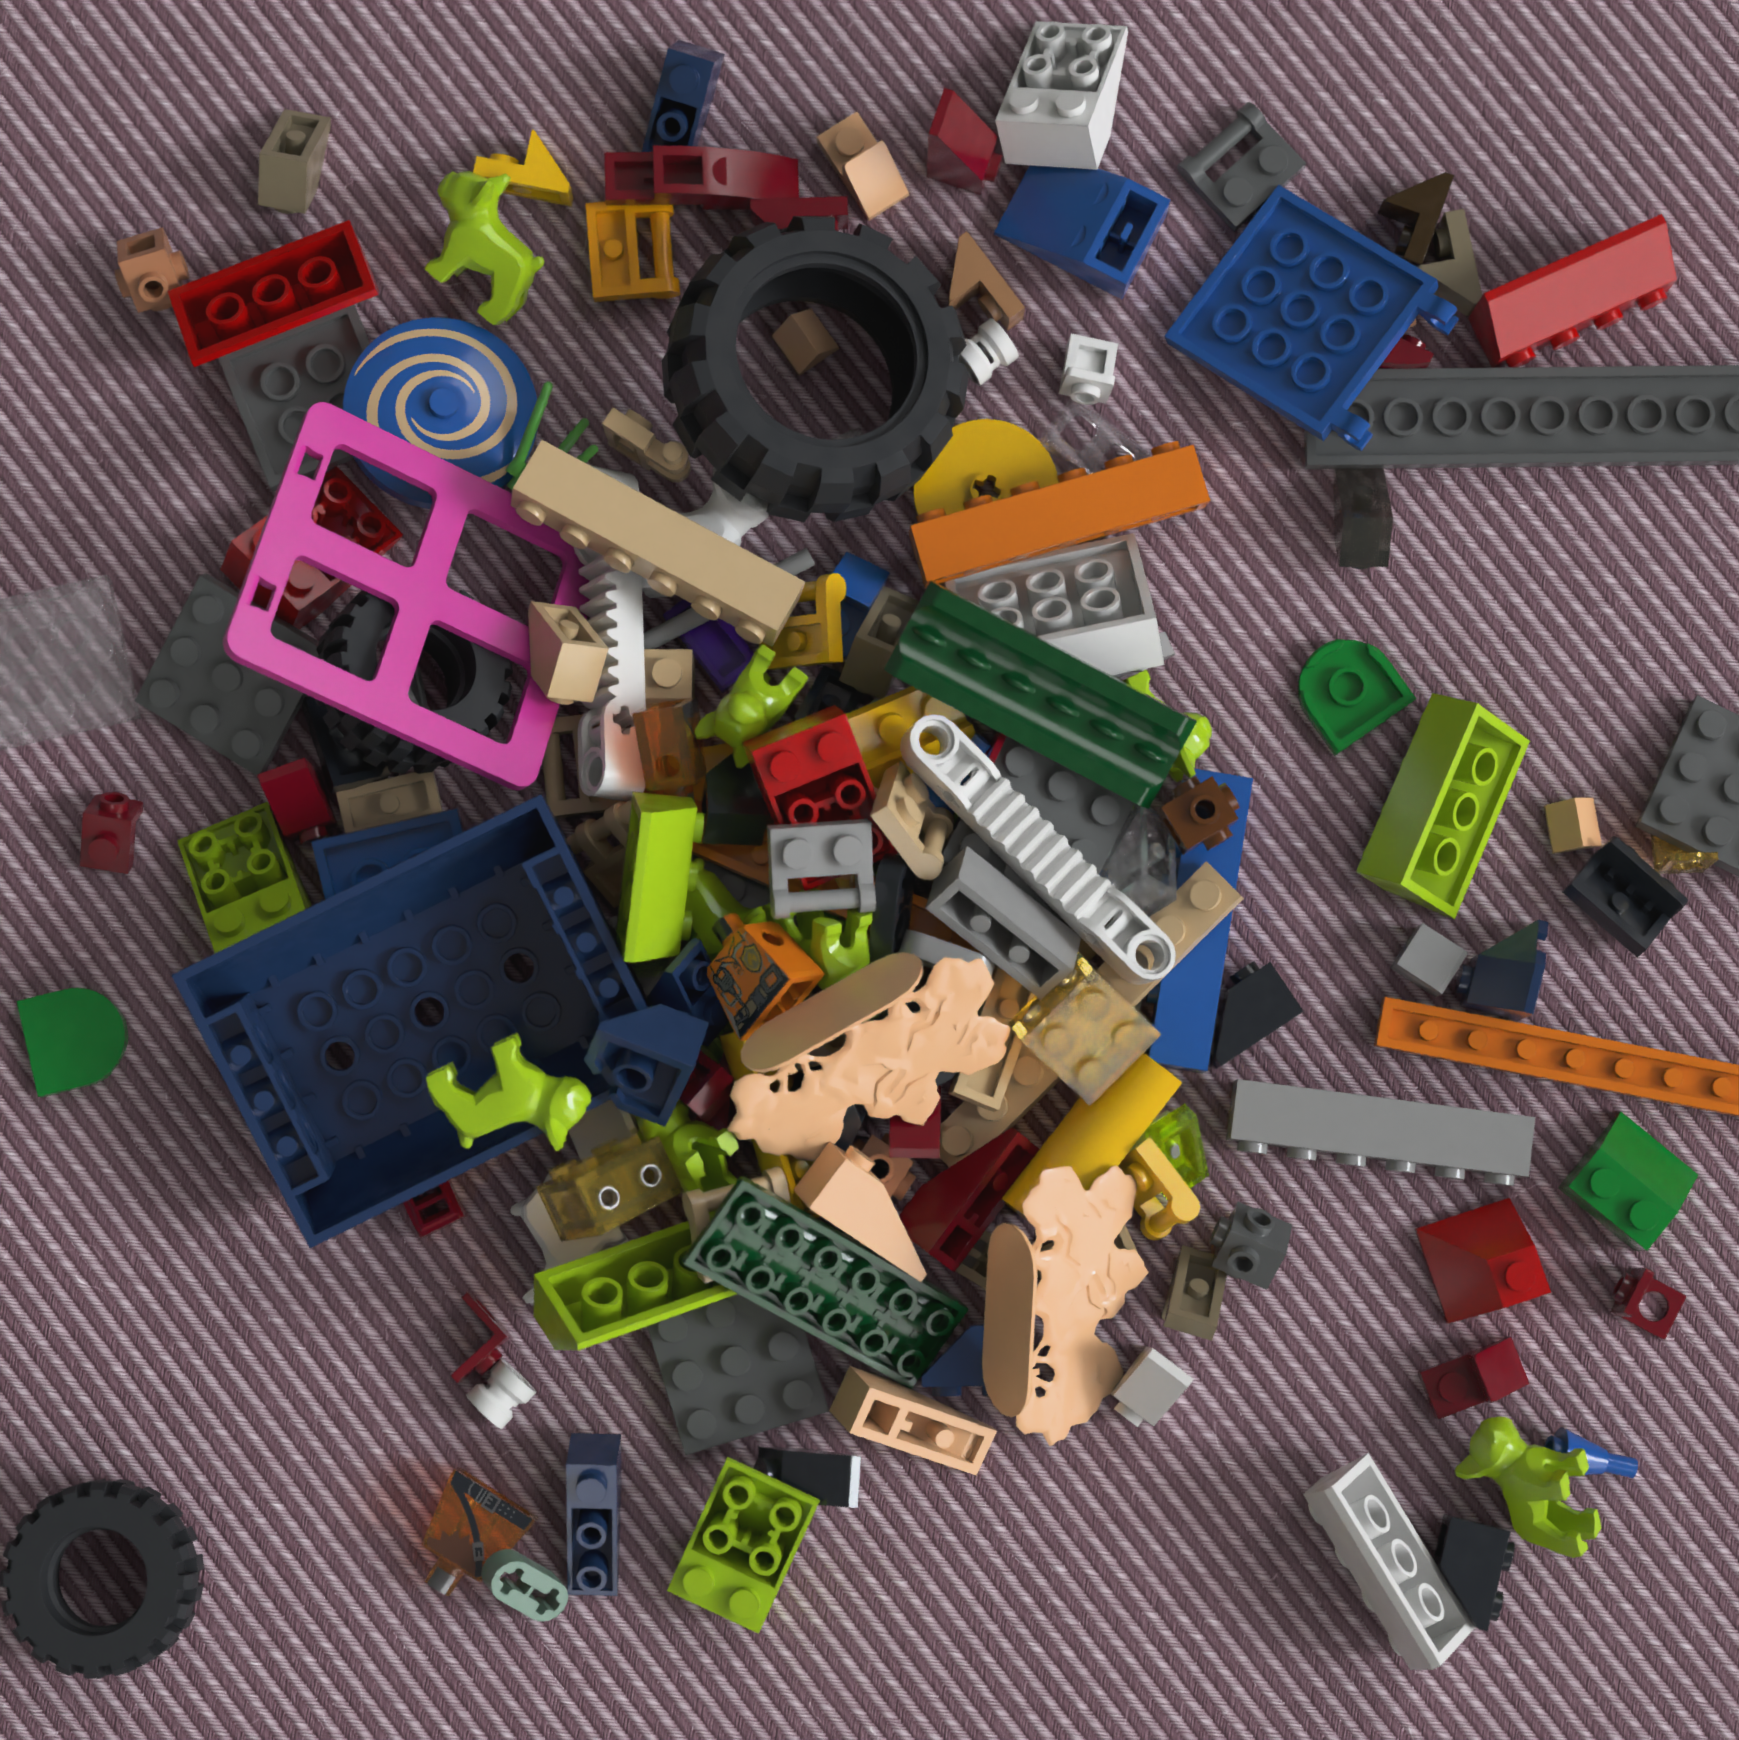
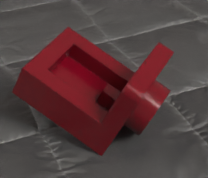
(109, 832)

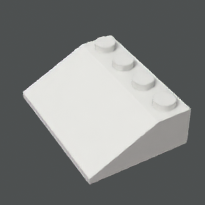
(1079, 599)

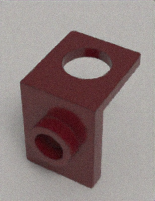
(1630, 1292)
(488, 1354)

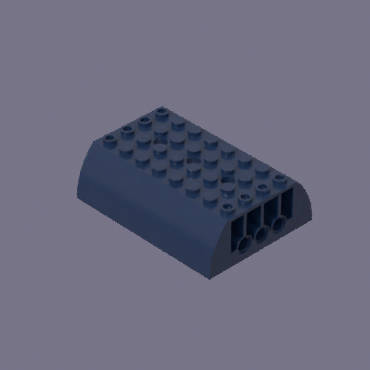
(354, 973)

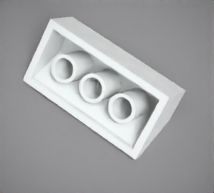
(1389, 1563)

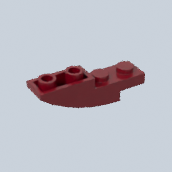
(698, 176)

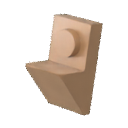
(975, 275)

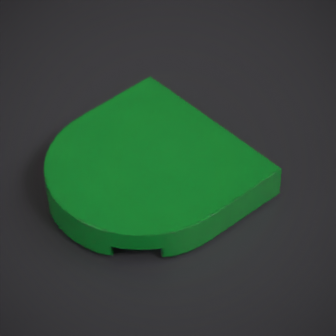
(1350, 691)
(72, 1038)

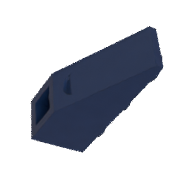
(683, 96)
(593, 1513)

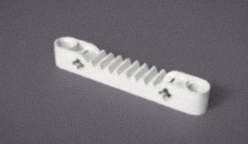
(610, 753)
(1037, 851)

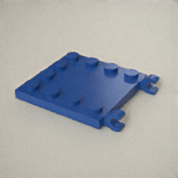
(1306, 315)

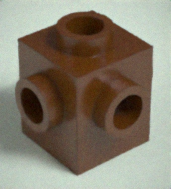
(1187, 827)

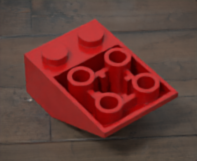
(309, 591)
(815, 775)

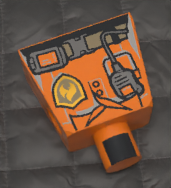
(759, 972)

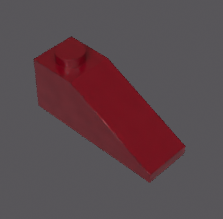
(961, 146)
(963, 1200)

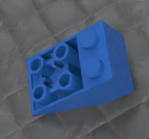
(1085, 223)

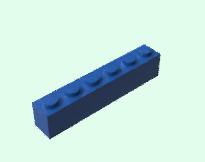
(1190, 992)

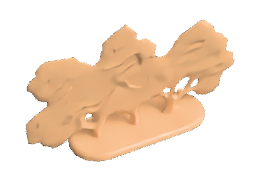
(883, 1063)
(1079, 1286)

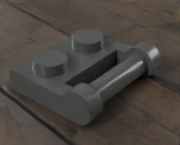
(1252, 178)

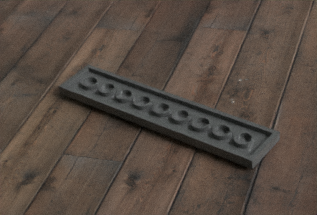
(1541, 418)

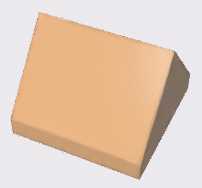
(804, 340)
(1572, 825)

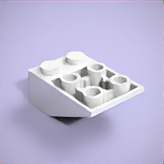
(1063, 96)

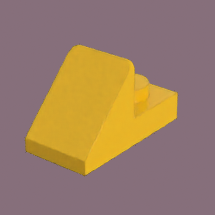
(536, 179)

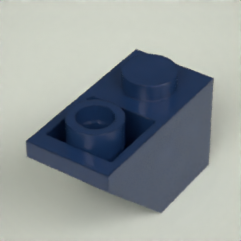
(689, 990)
(958, 1365)

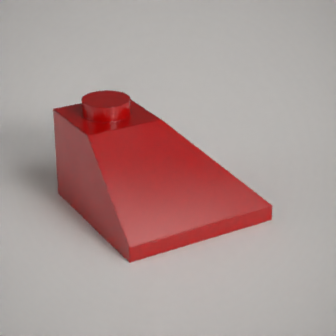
(1482, 1261)

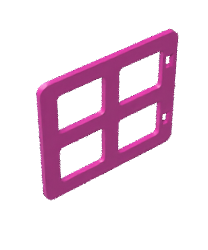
(415, 592)

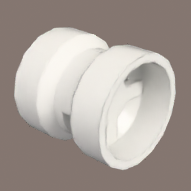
(987, 352)
(504, 1390)

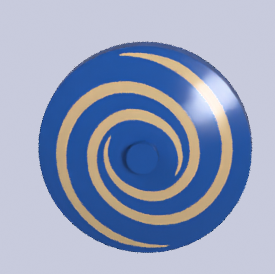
(445, 392)

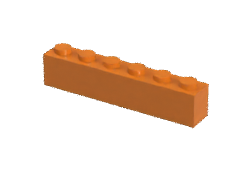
(1058, 515)

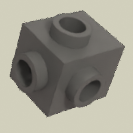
(1250, 1244)

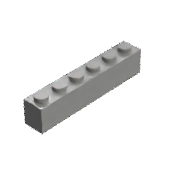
(1380, 1129)

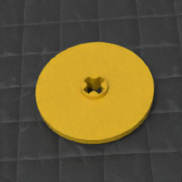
(980, 453)

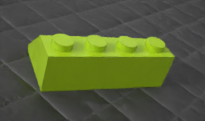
(1443, 804)
(620, 1290)

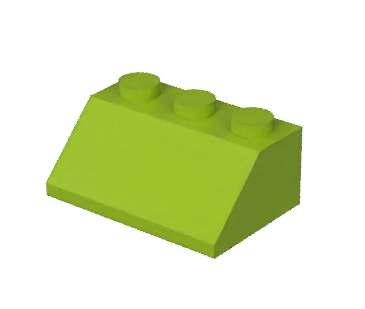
(657, 876)

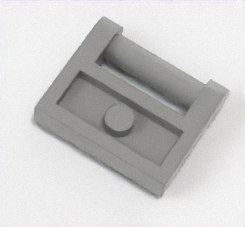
(820, 851)

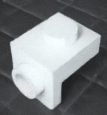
(1088, 369)

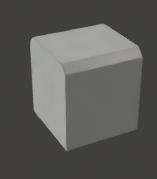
(1429, 960)

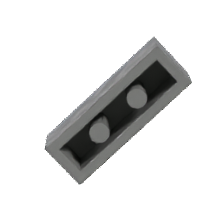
(1003, 922)

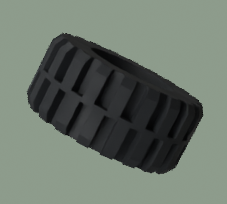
(472, 677)
(36, 1593)

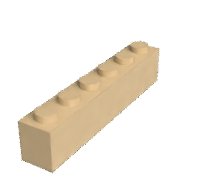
(656, 544)

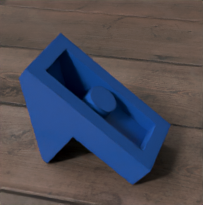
(863, 586)

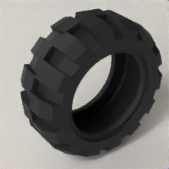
(873, 289)

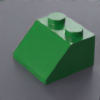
(1630, 1183)

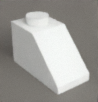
(1149, 1387)

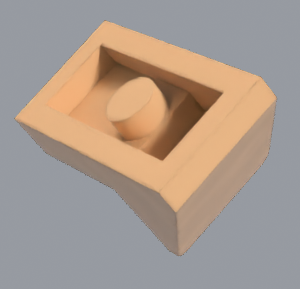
(863, 165)

